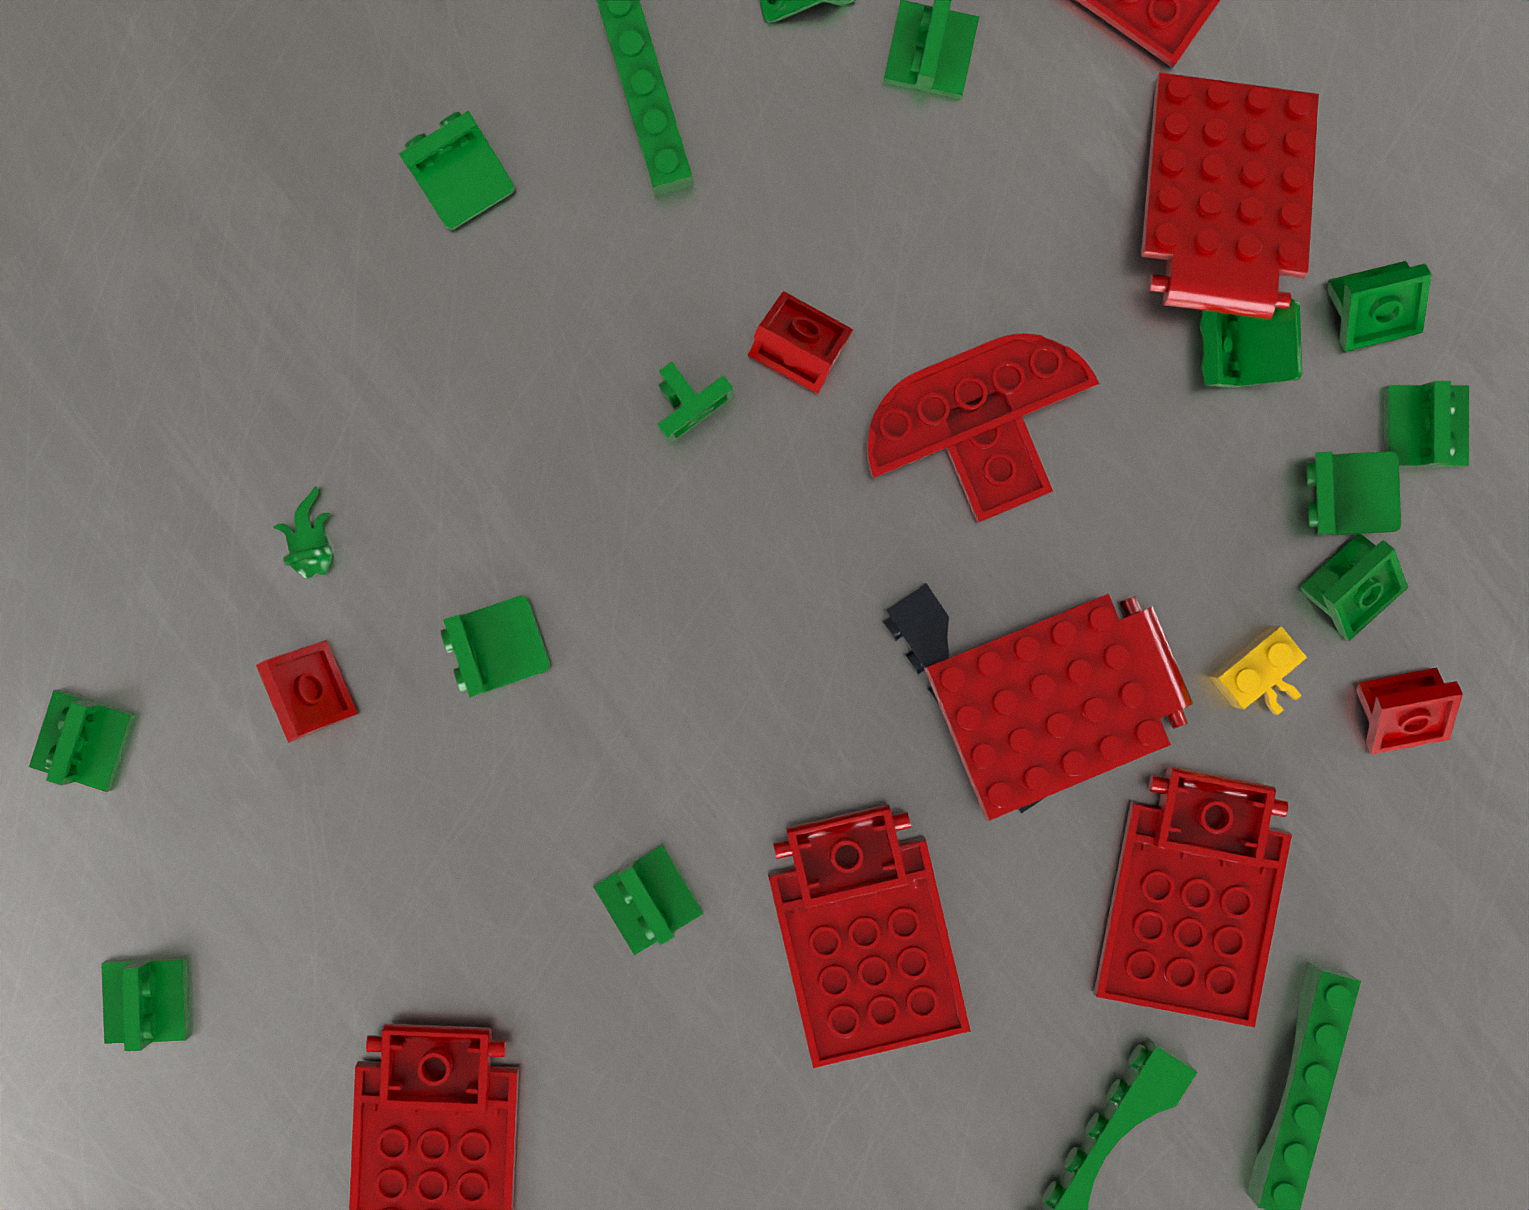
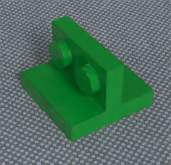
(931, 48)
(1381, 304)
(693, 406)
(1427, 424)
(1357, 584)
(81, 741)
(648, 899)
(145, 1001)

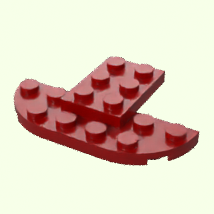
(976, 413)

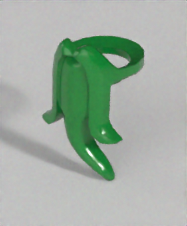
(307, 547)

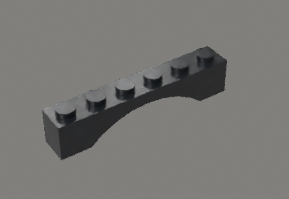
(924, 629)

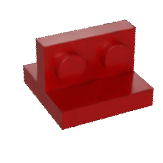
(799, 341)
(306, 690)
(1409, 709)

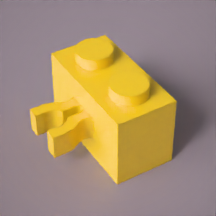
(1258, 668)

